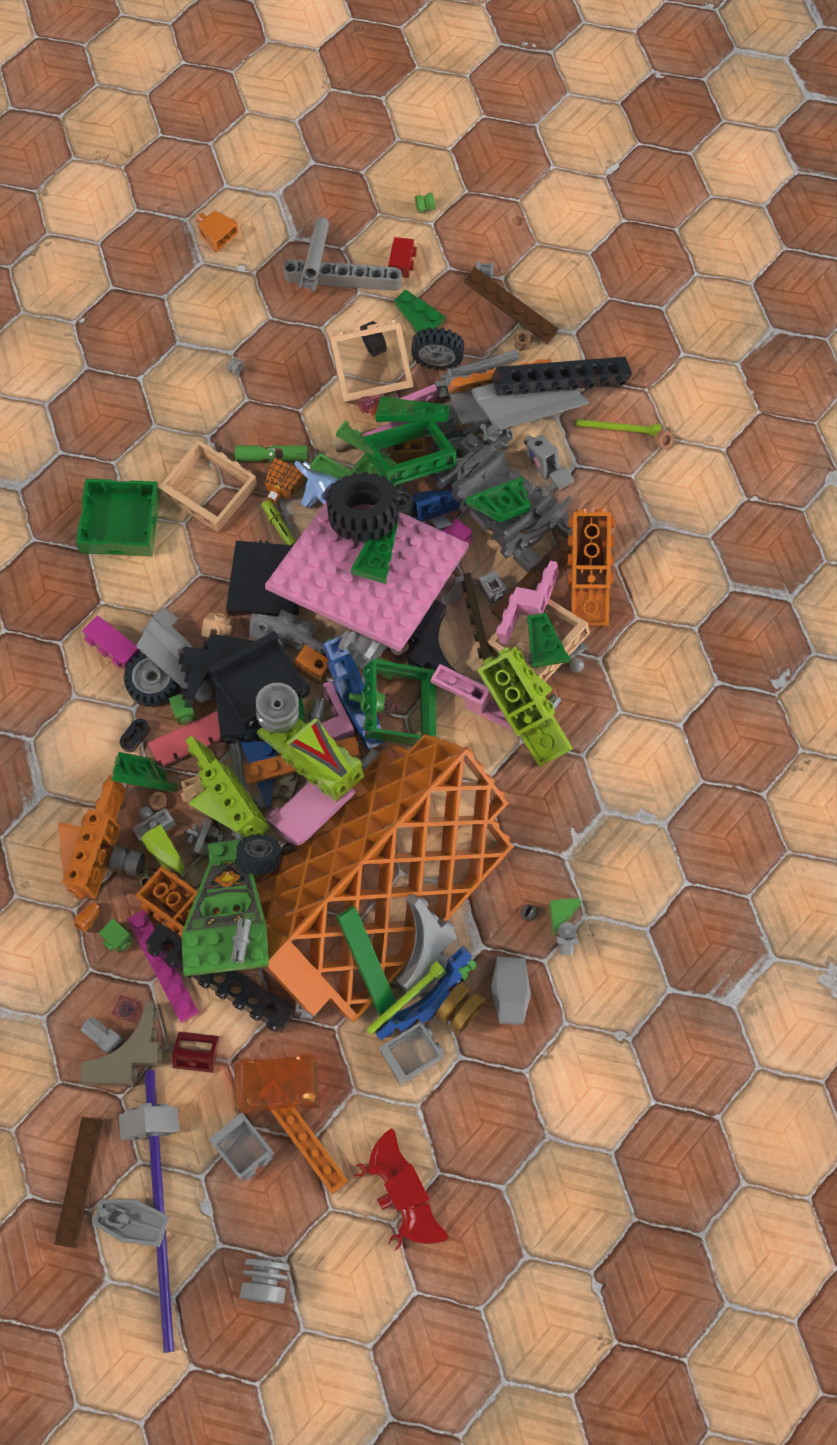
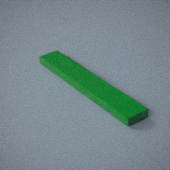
(366, 959)

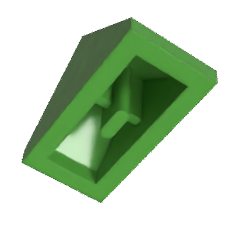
(562, 911)

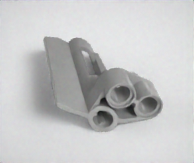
(163, 645)

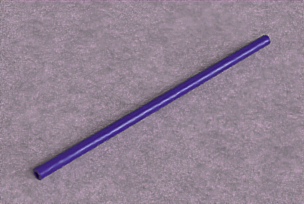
(158, 1204)

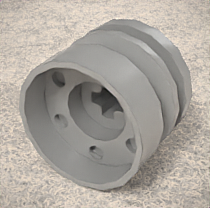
(264, 1281)

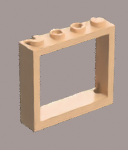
(372, 329)
(218, 458)
(569, 643)

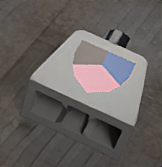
(542, 455)

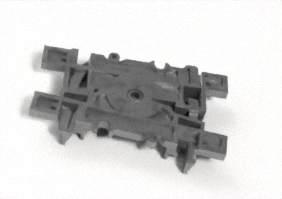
(488, 470)

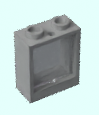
(413, 1051)
(242, 1147)

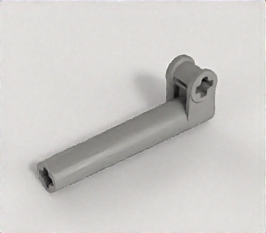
(314, 256)

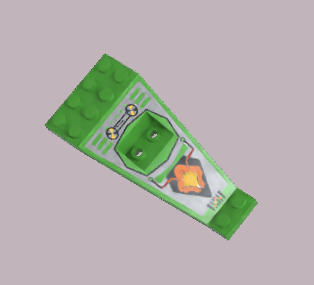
(209, 936)

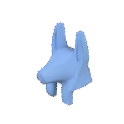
(317, 485)

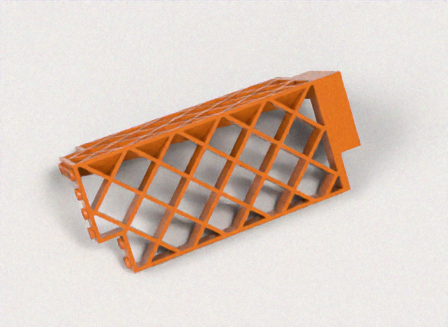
(343, 883)

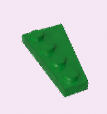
(405, 410)
(376, 557)

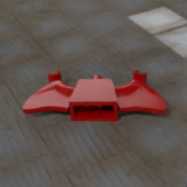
(403, 1192)

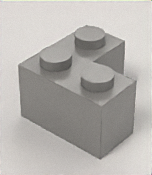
(148, 1121)

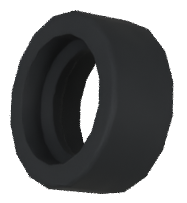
(375, 342)

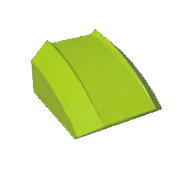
(163, 850)

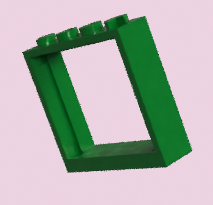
(416, 467)
(427, 700)

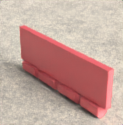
(174, 742)

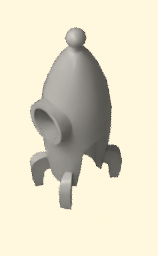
(361, 648)

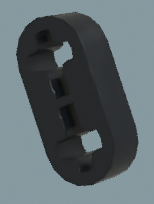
(137, 737)

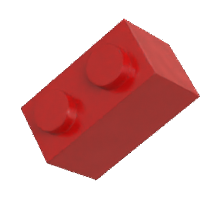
(402, 255)

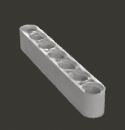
(348, 275)

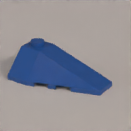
(433, 504)

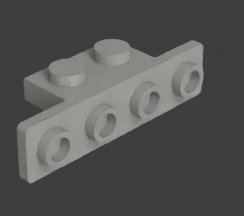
(290, 630)

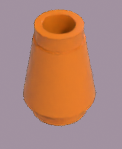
(87, 917)

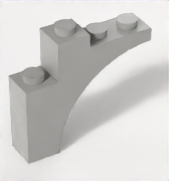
(430, 940)

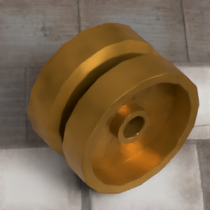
(460, 1008)

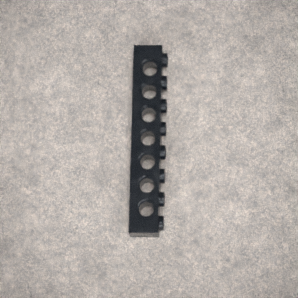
(561, 376)
(284, 1011)

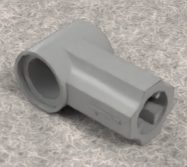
(105, 1038)

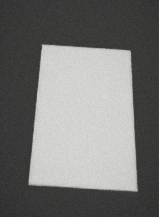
(441, 521)

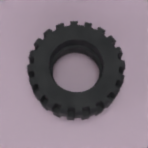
(359, 490)

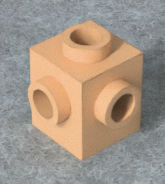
(216, 624)
(191, 788)

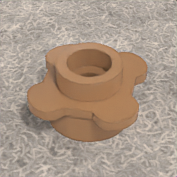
(522, 336)

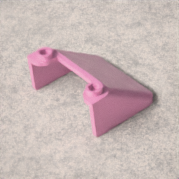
(304, 814)

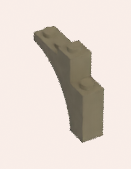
(119, 1066)

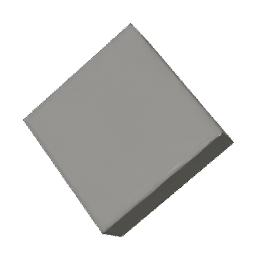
(561, 478)

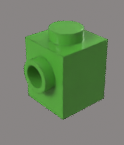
(115, 937)

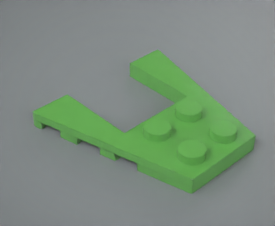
(330, 467)

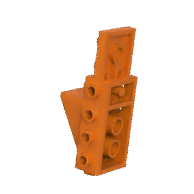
(591, 564)
(90, 847)
(168, 899)

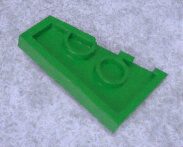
(418, 312)
(544, 643)

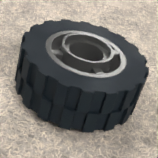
(258, 854)

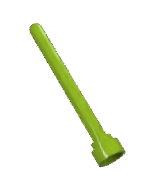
(652, 430)
(435, 972)

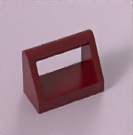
(195, 1059)

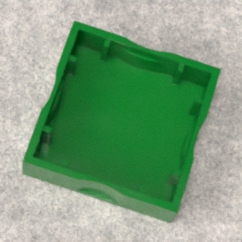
(118, 517)

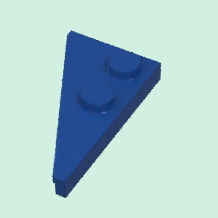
(259, 751)

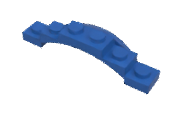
(347, 681)
(426, 1007)

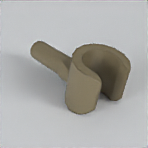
(146, 873)

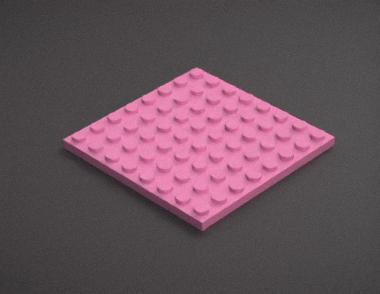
(320, 577)

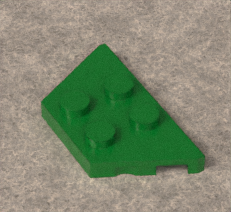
(502, 501)
(141, 772)

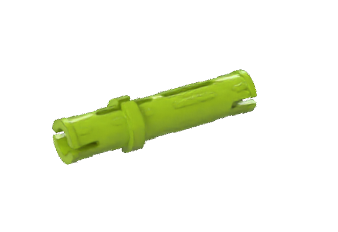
(269, 509)

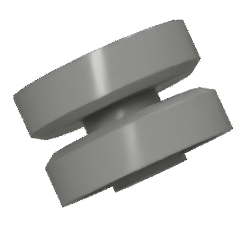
(277, 707)

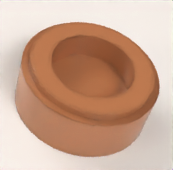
(664, 439)
(158, 801)

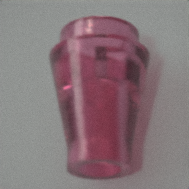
(369, 403)

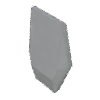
(510, 990)
(131, 1221)

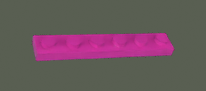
(167, 976)

